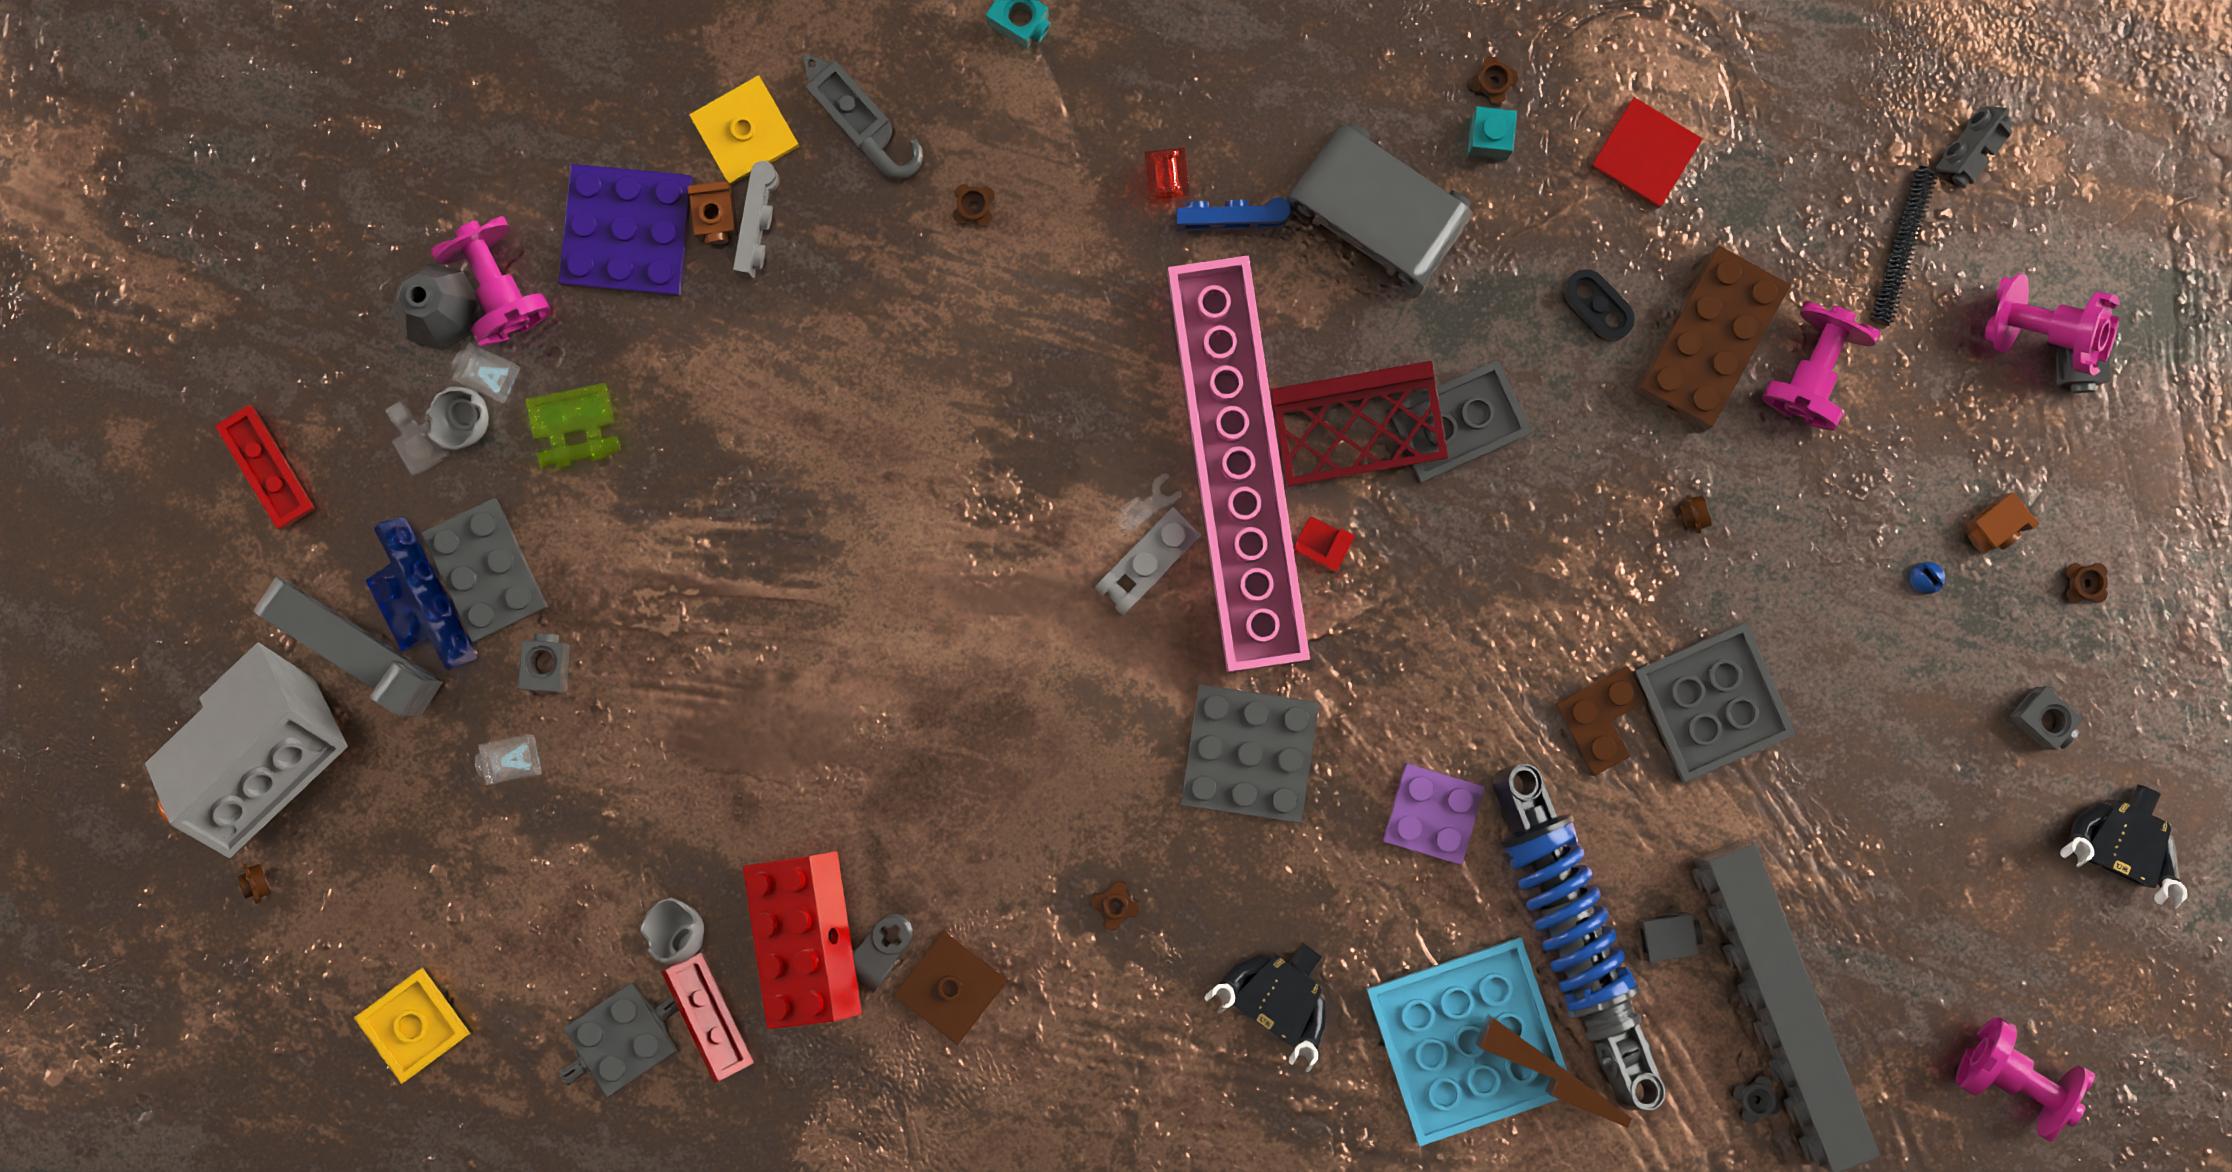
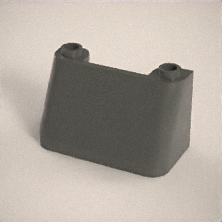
(1381, 206)

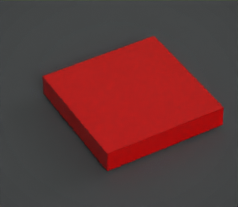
(1646, 152)

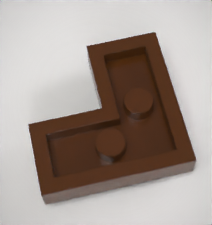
(1590, 716)

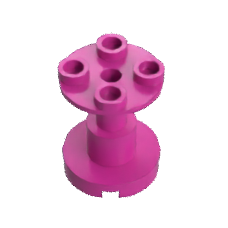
(497, 294)
(2086, 330)
(1814, 379)
(2000, 1064)

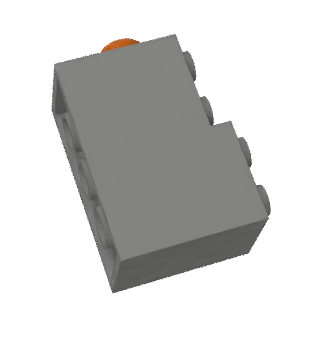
(245, 751)

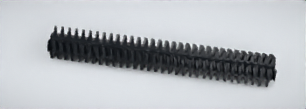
(1903, 245)

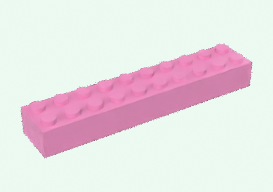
(1238, 464)

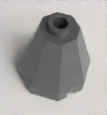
(435, 306)

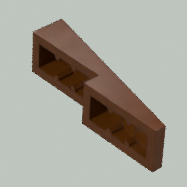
(1562, 1085)

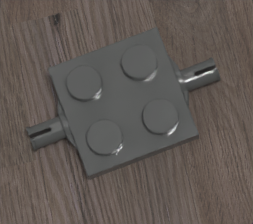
(620, 1040)

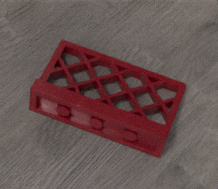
(1355, 388)

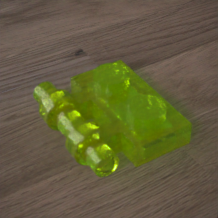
(572, 412)

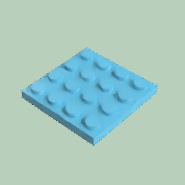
(1432, 1035)

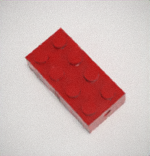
(802, 940)

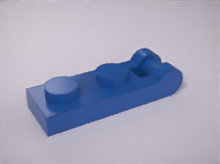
(1235, 215)

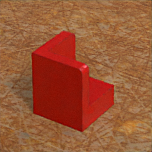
(1323, 544)

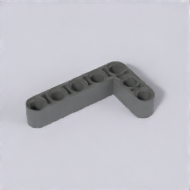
(396, 680)

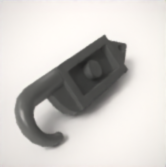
(857, 115)

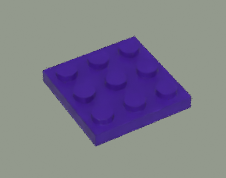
(625, 230)

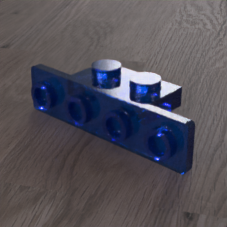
(414, 599)

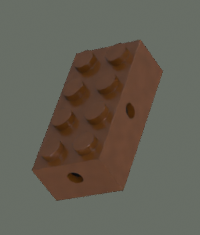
(1712, 338)

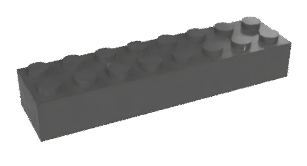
(1785, 1007)

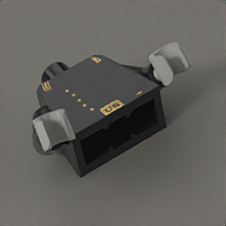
(2129, 843)
(1279, 998)

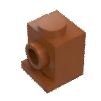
(719, 229)
(2000, 523)

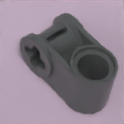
(876, 955)

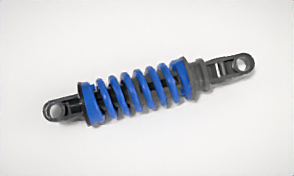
(1598, 984)

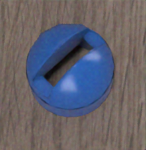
(1922, 583)

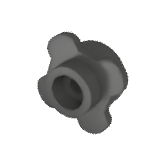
(1768, 1104)

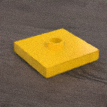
(744, 129)
(412, 1025)

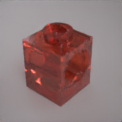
(1166, 173)

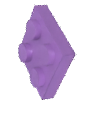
(1433, 813)

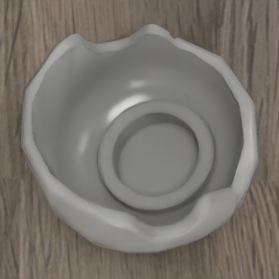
(457, 418)
(672, 931)

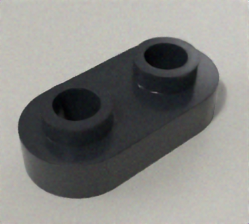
(1602, 301)

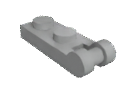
(755, 218)
(1149, 560)

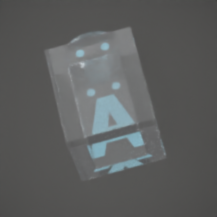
(484, 372)
(508, 760)

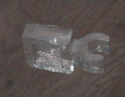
(414, 444)
(1138, 512)

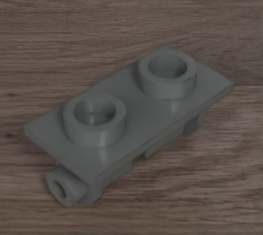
(1985, 129)

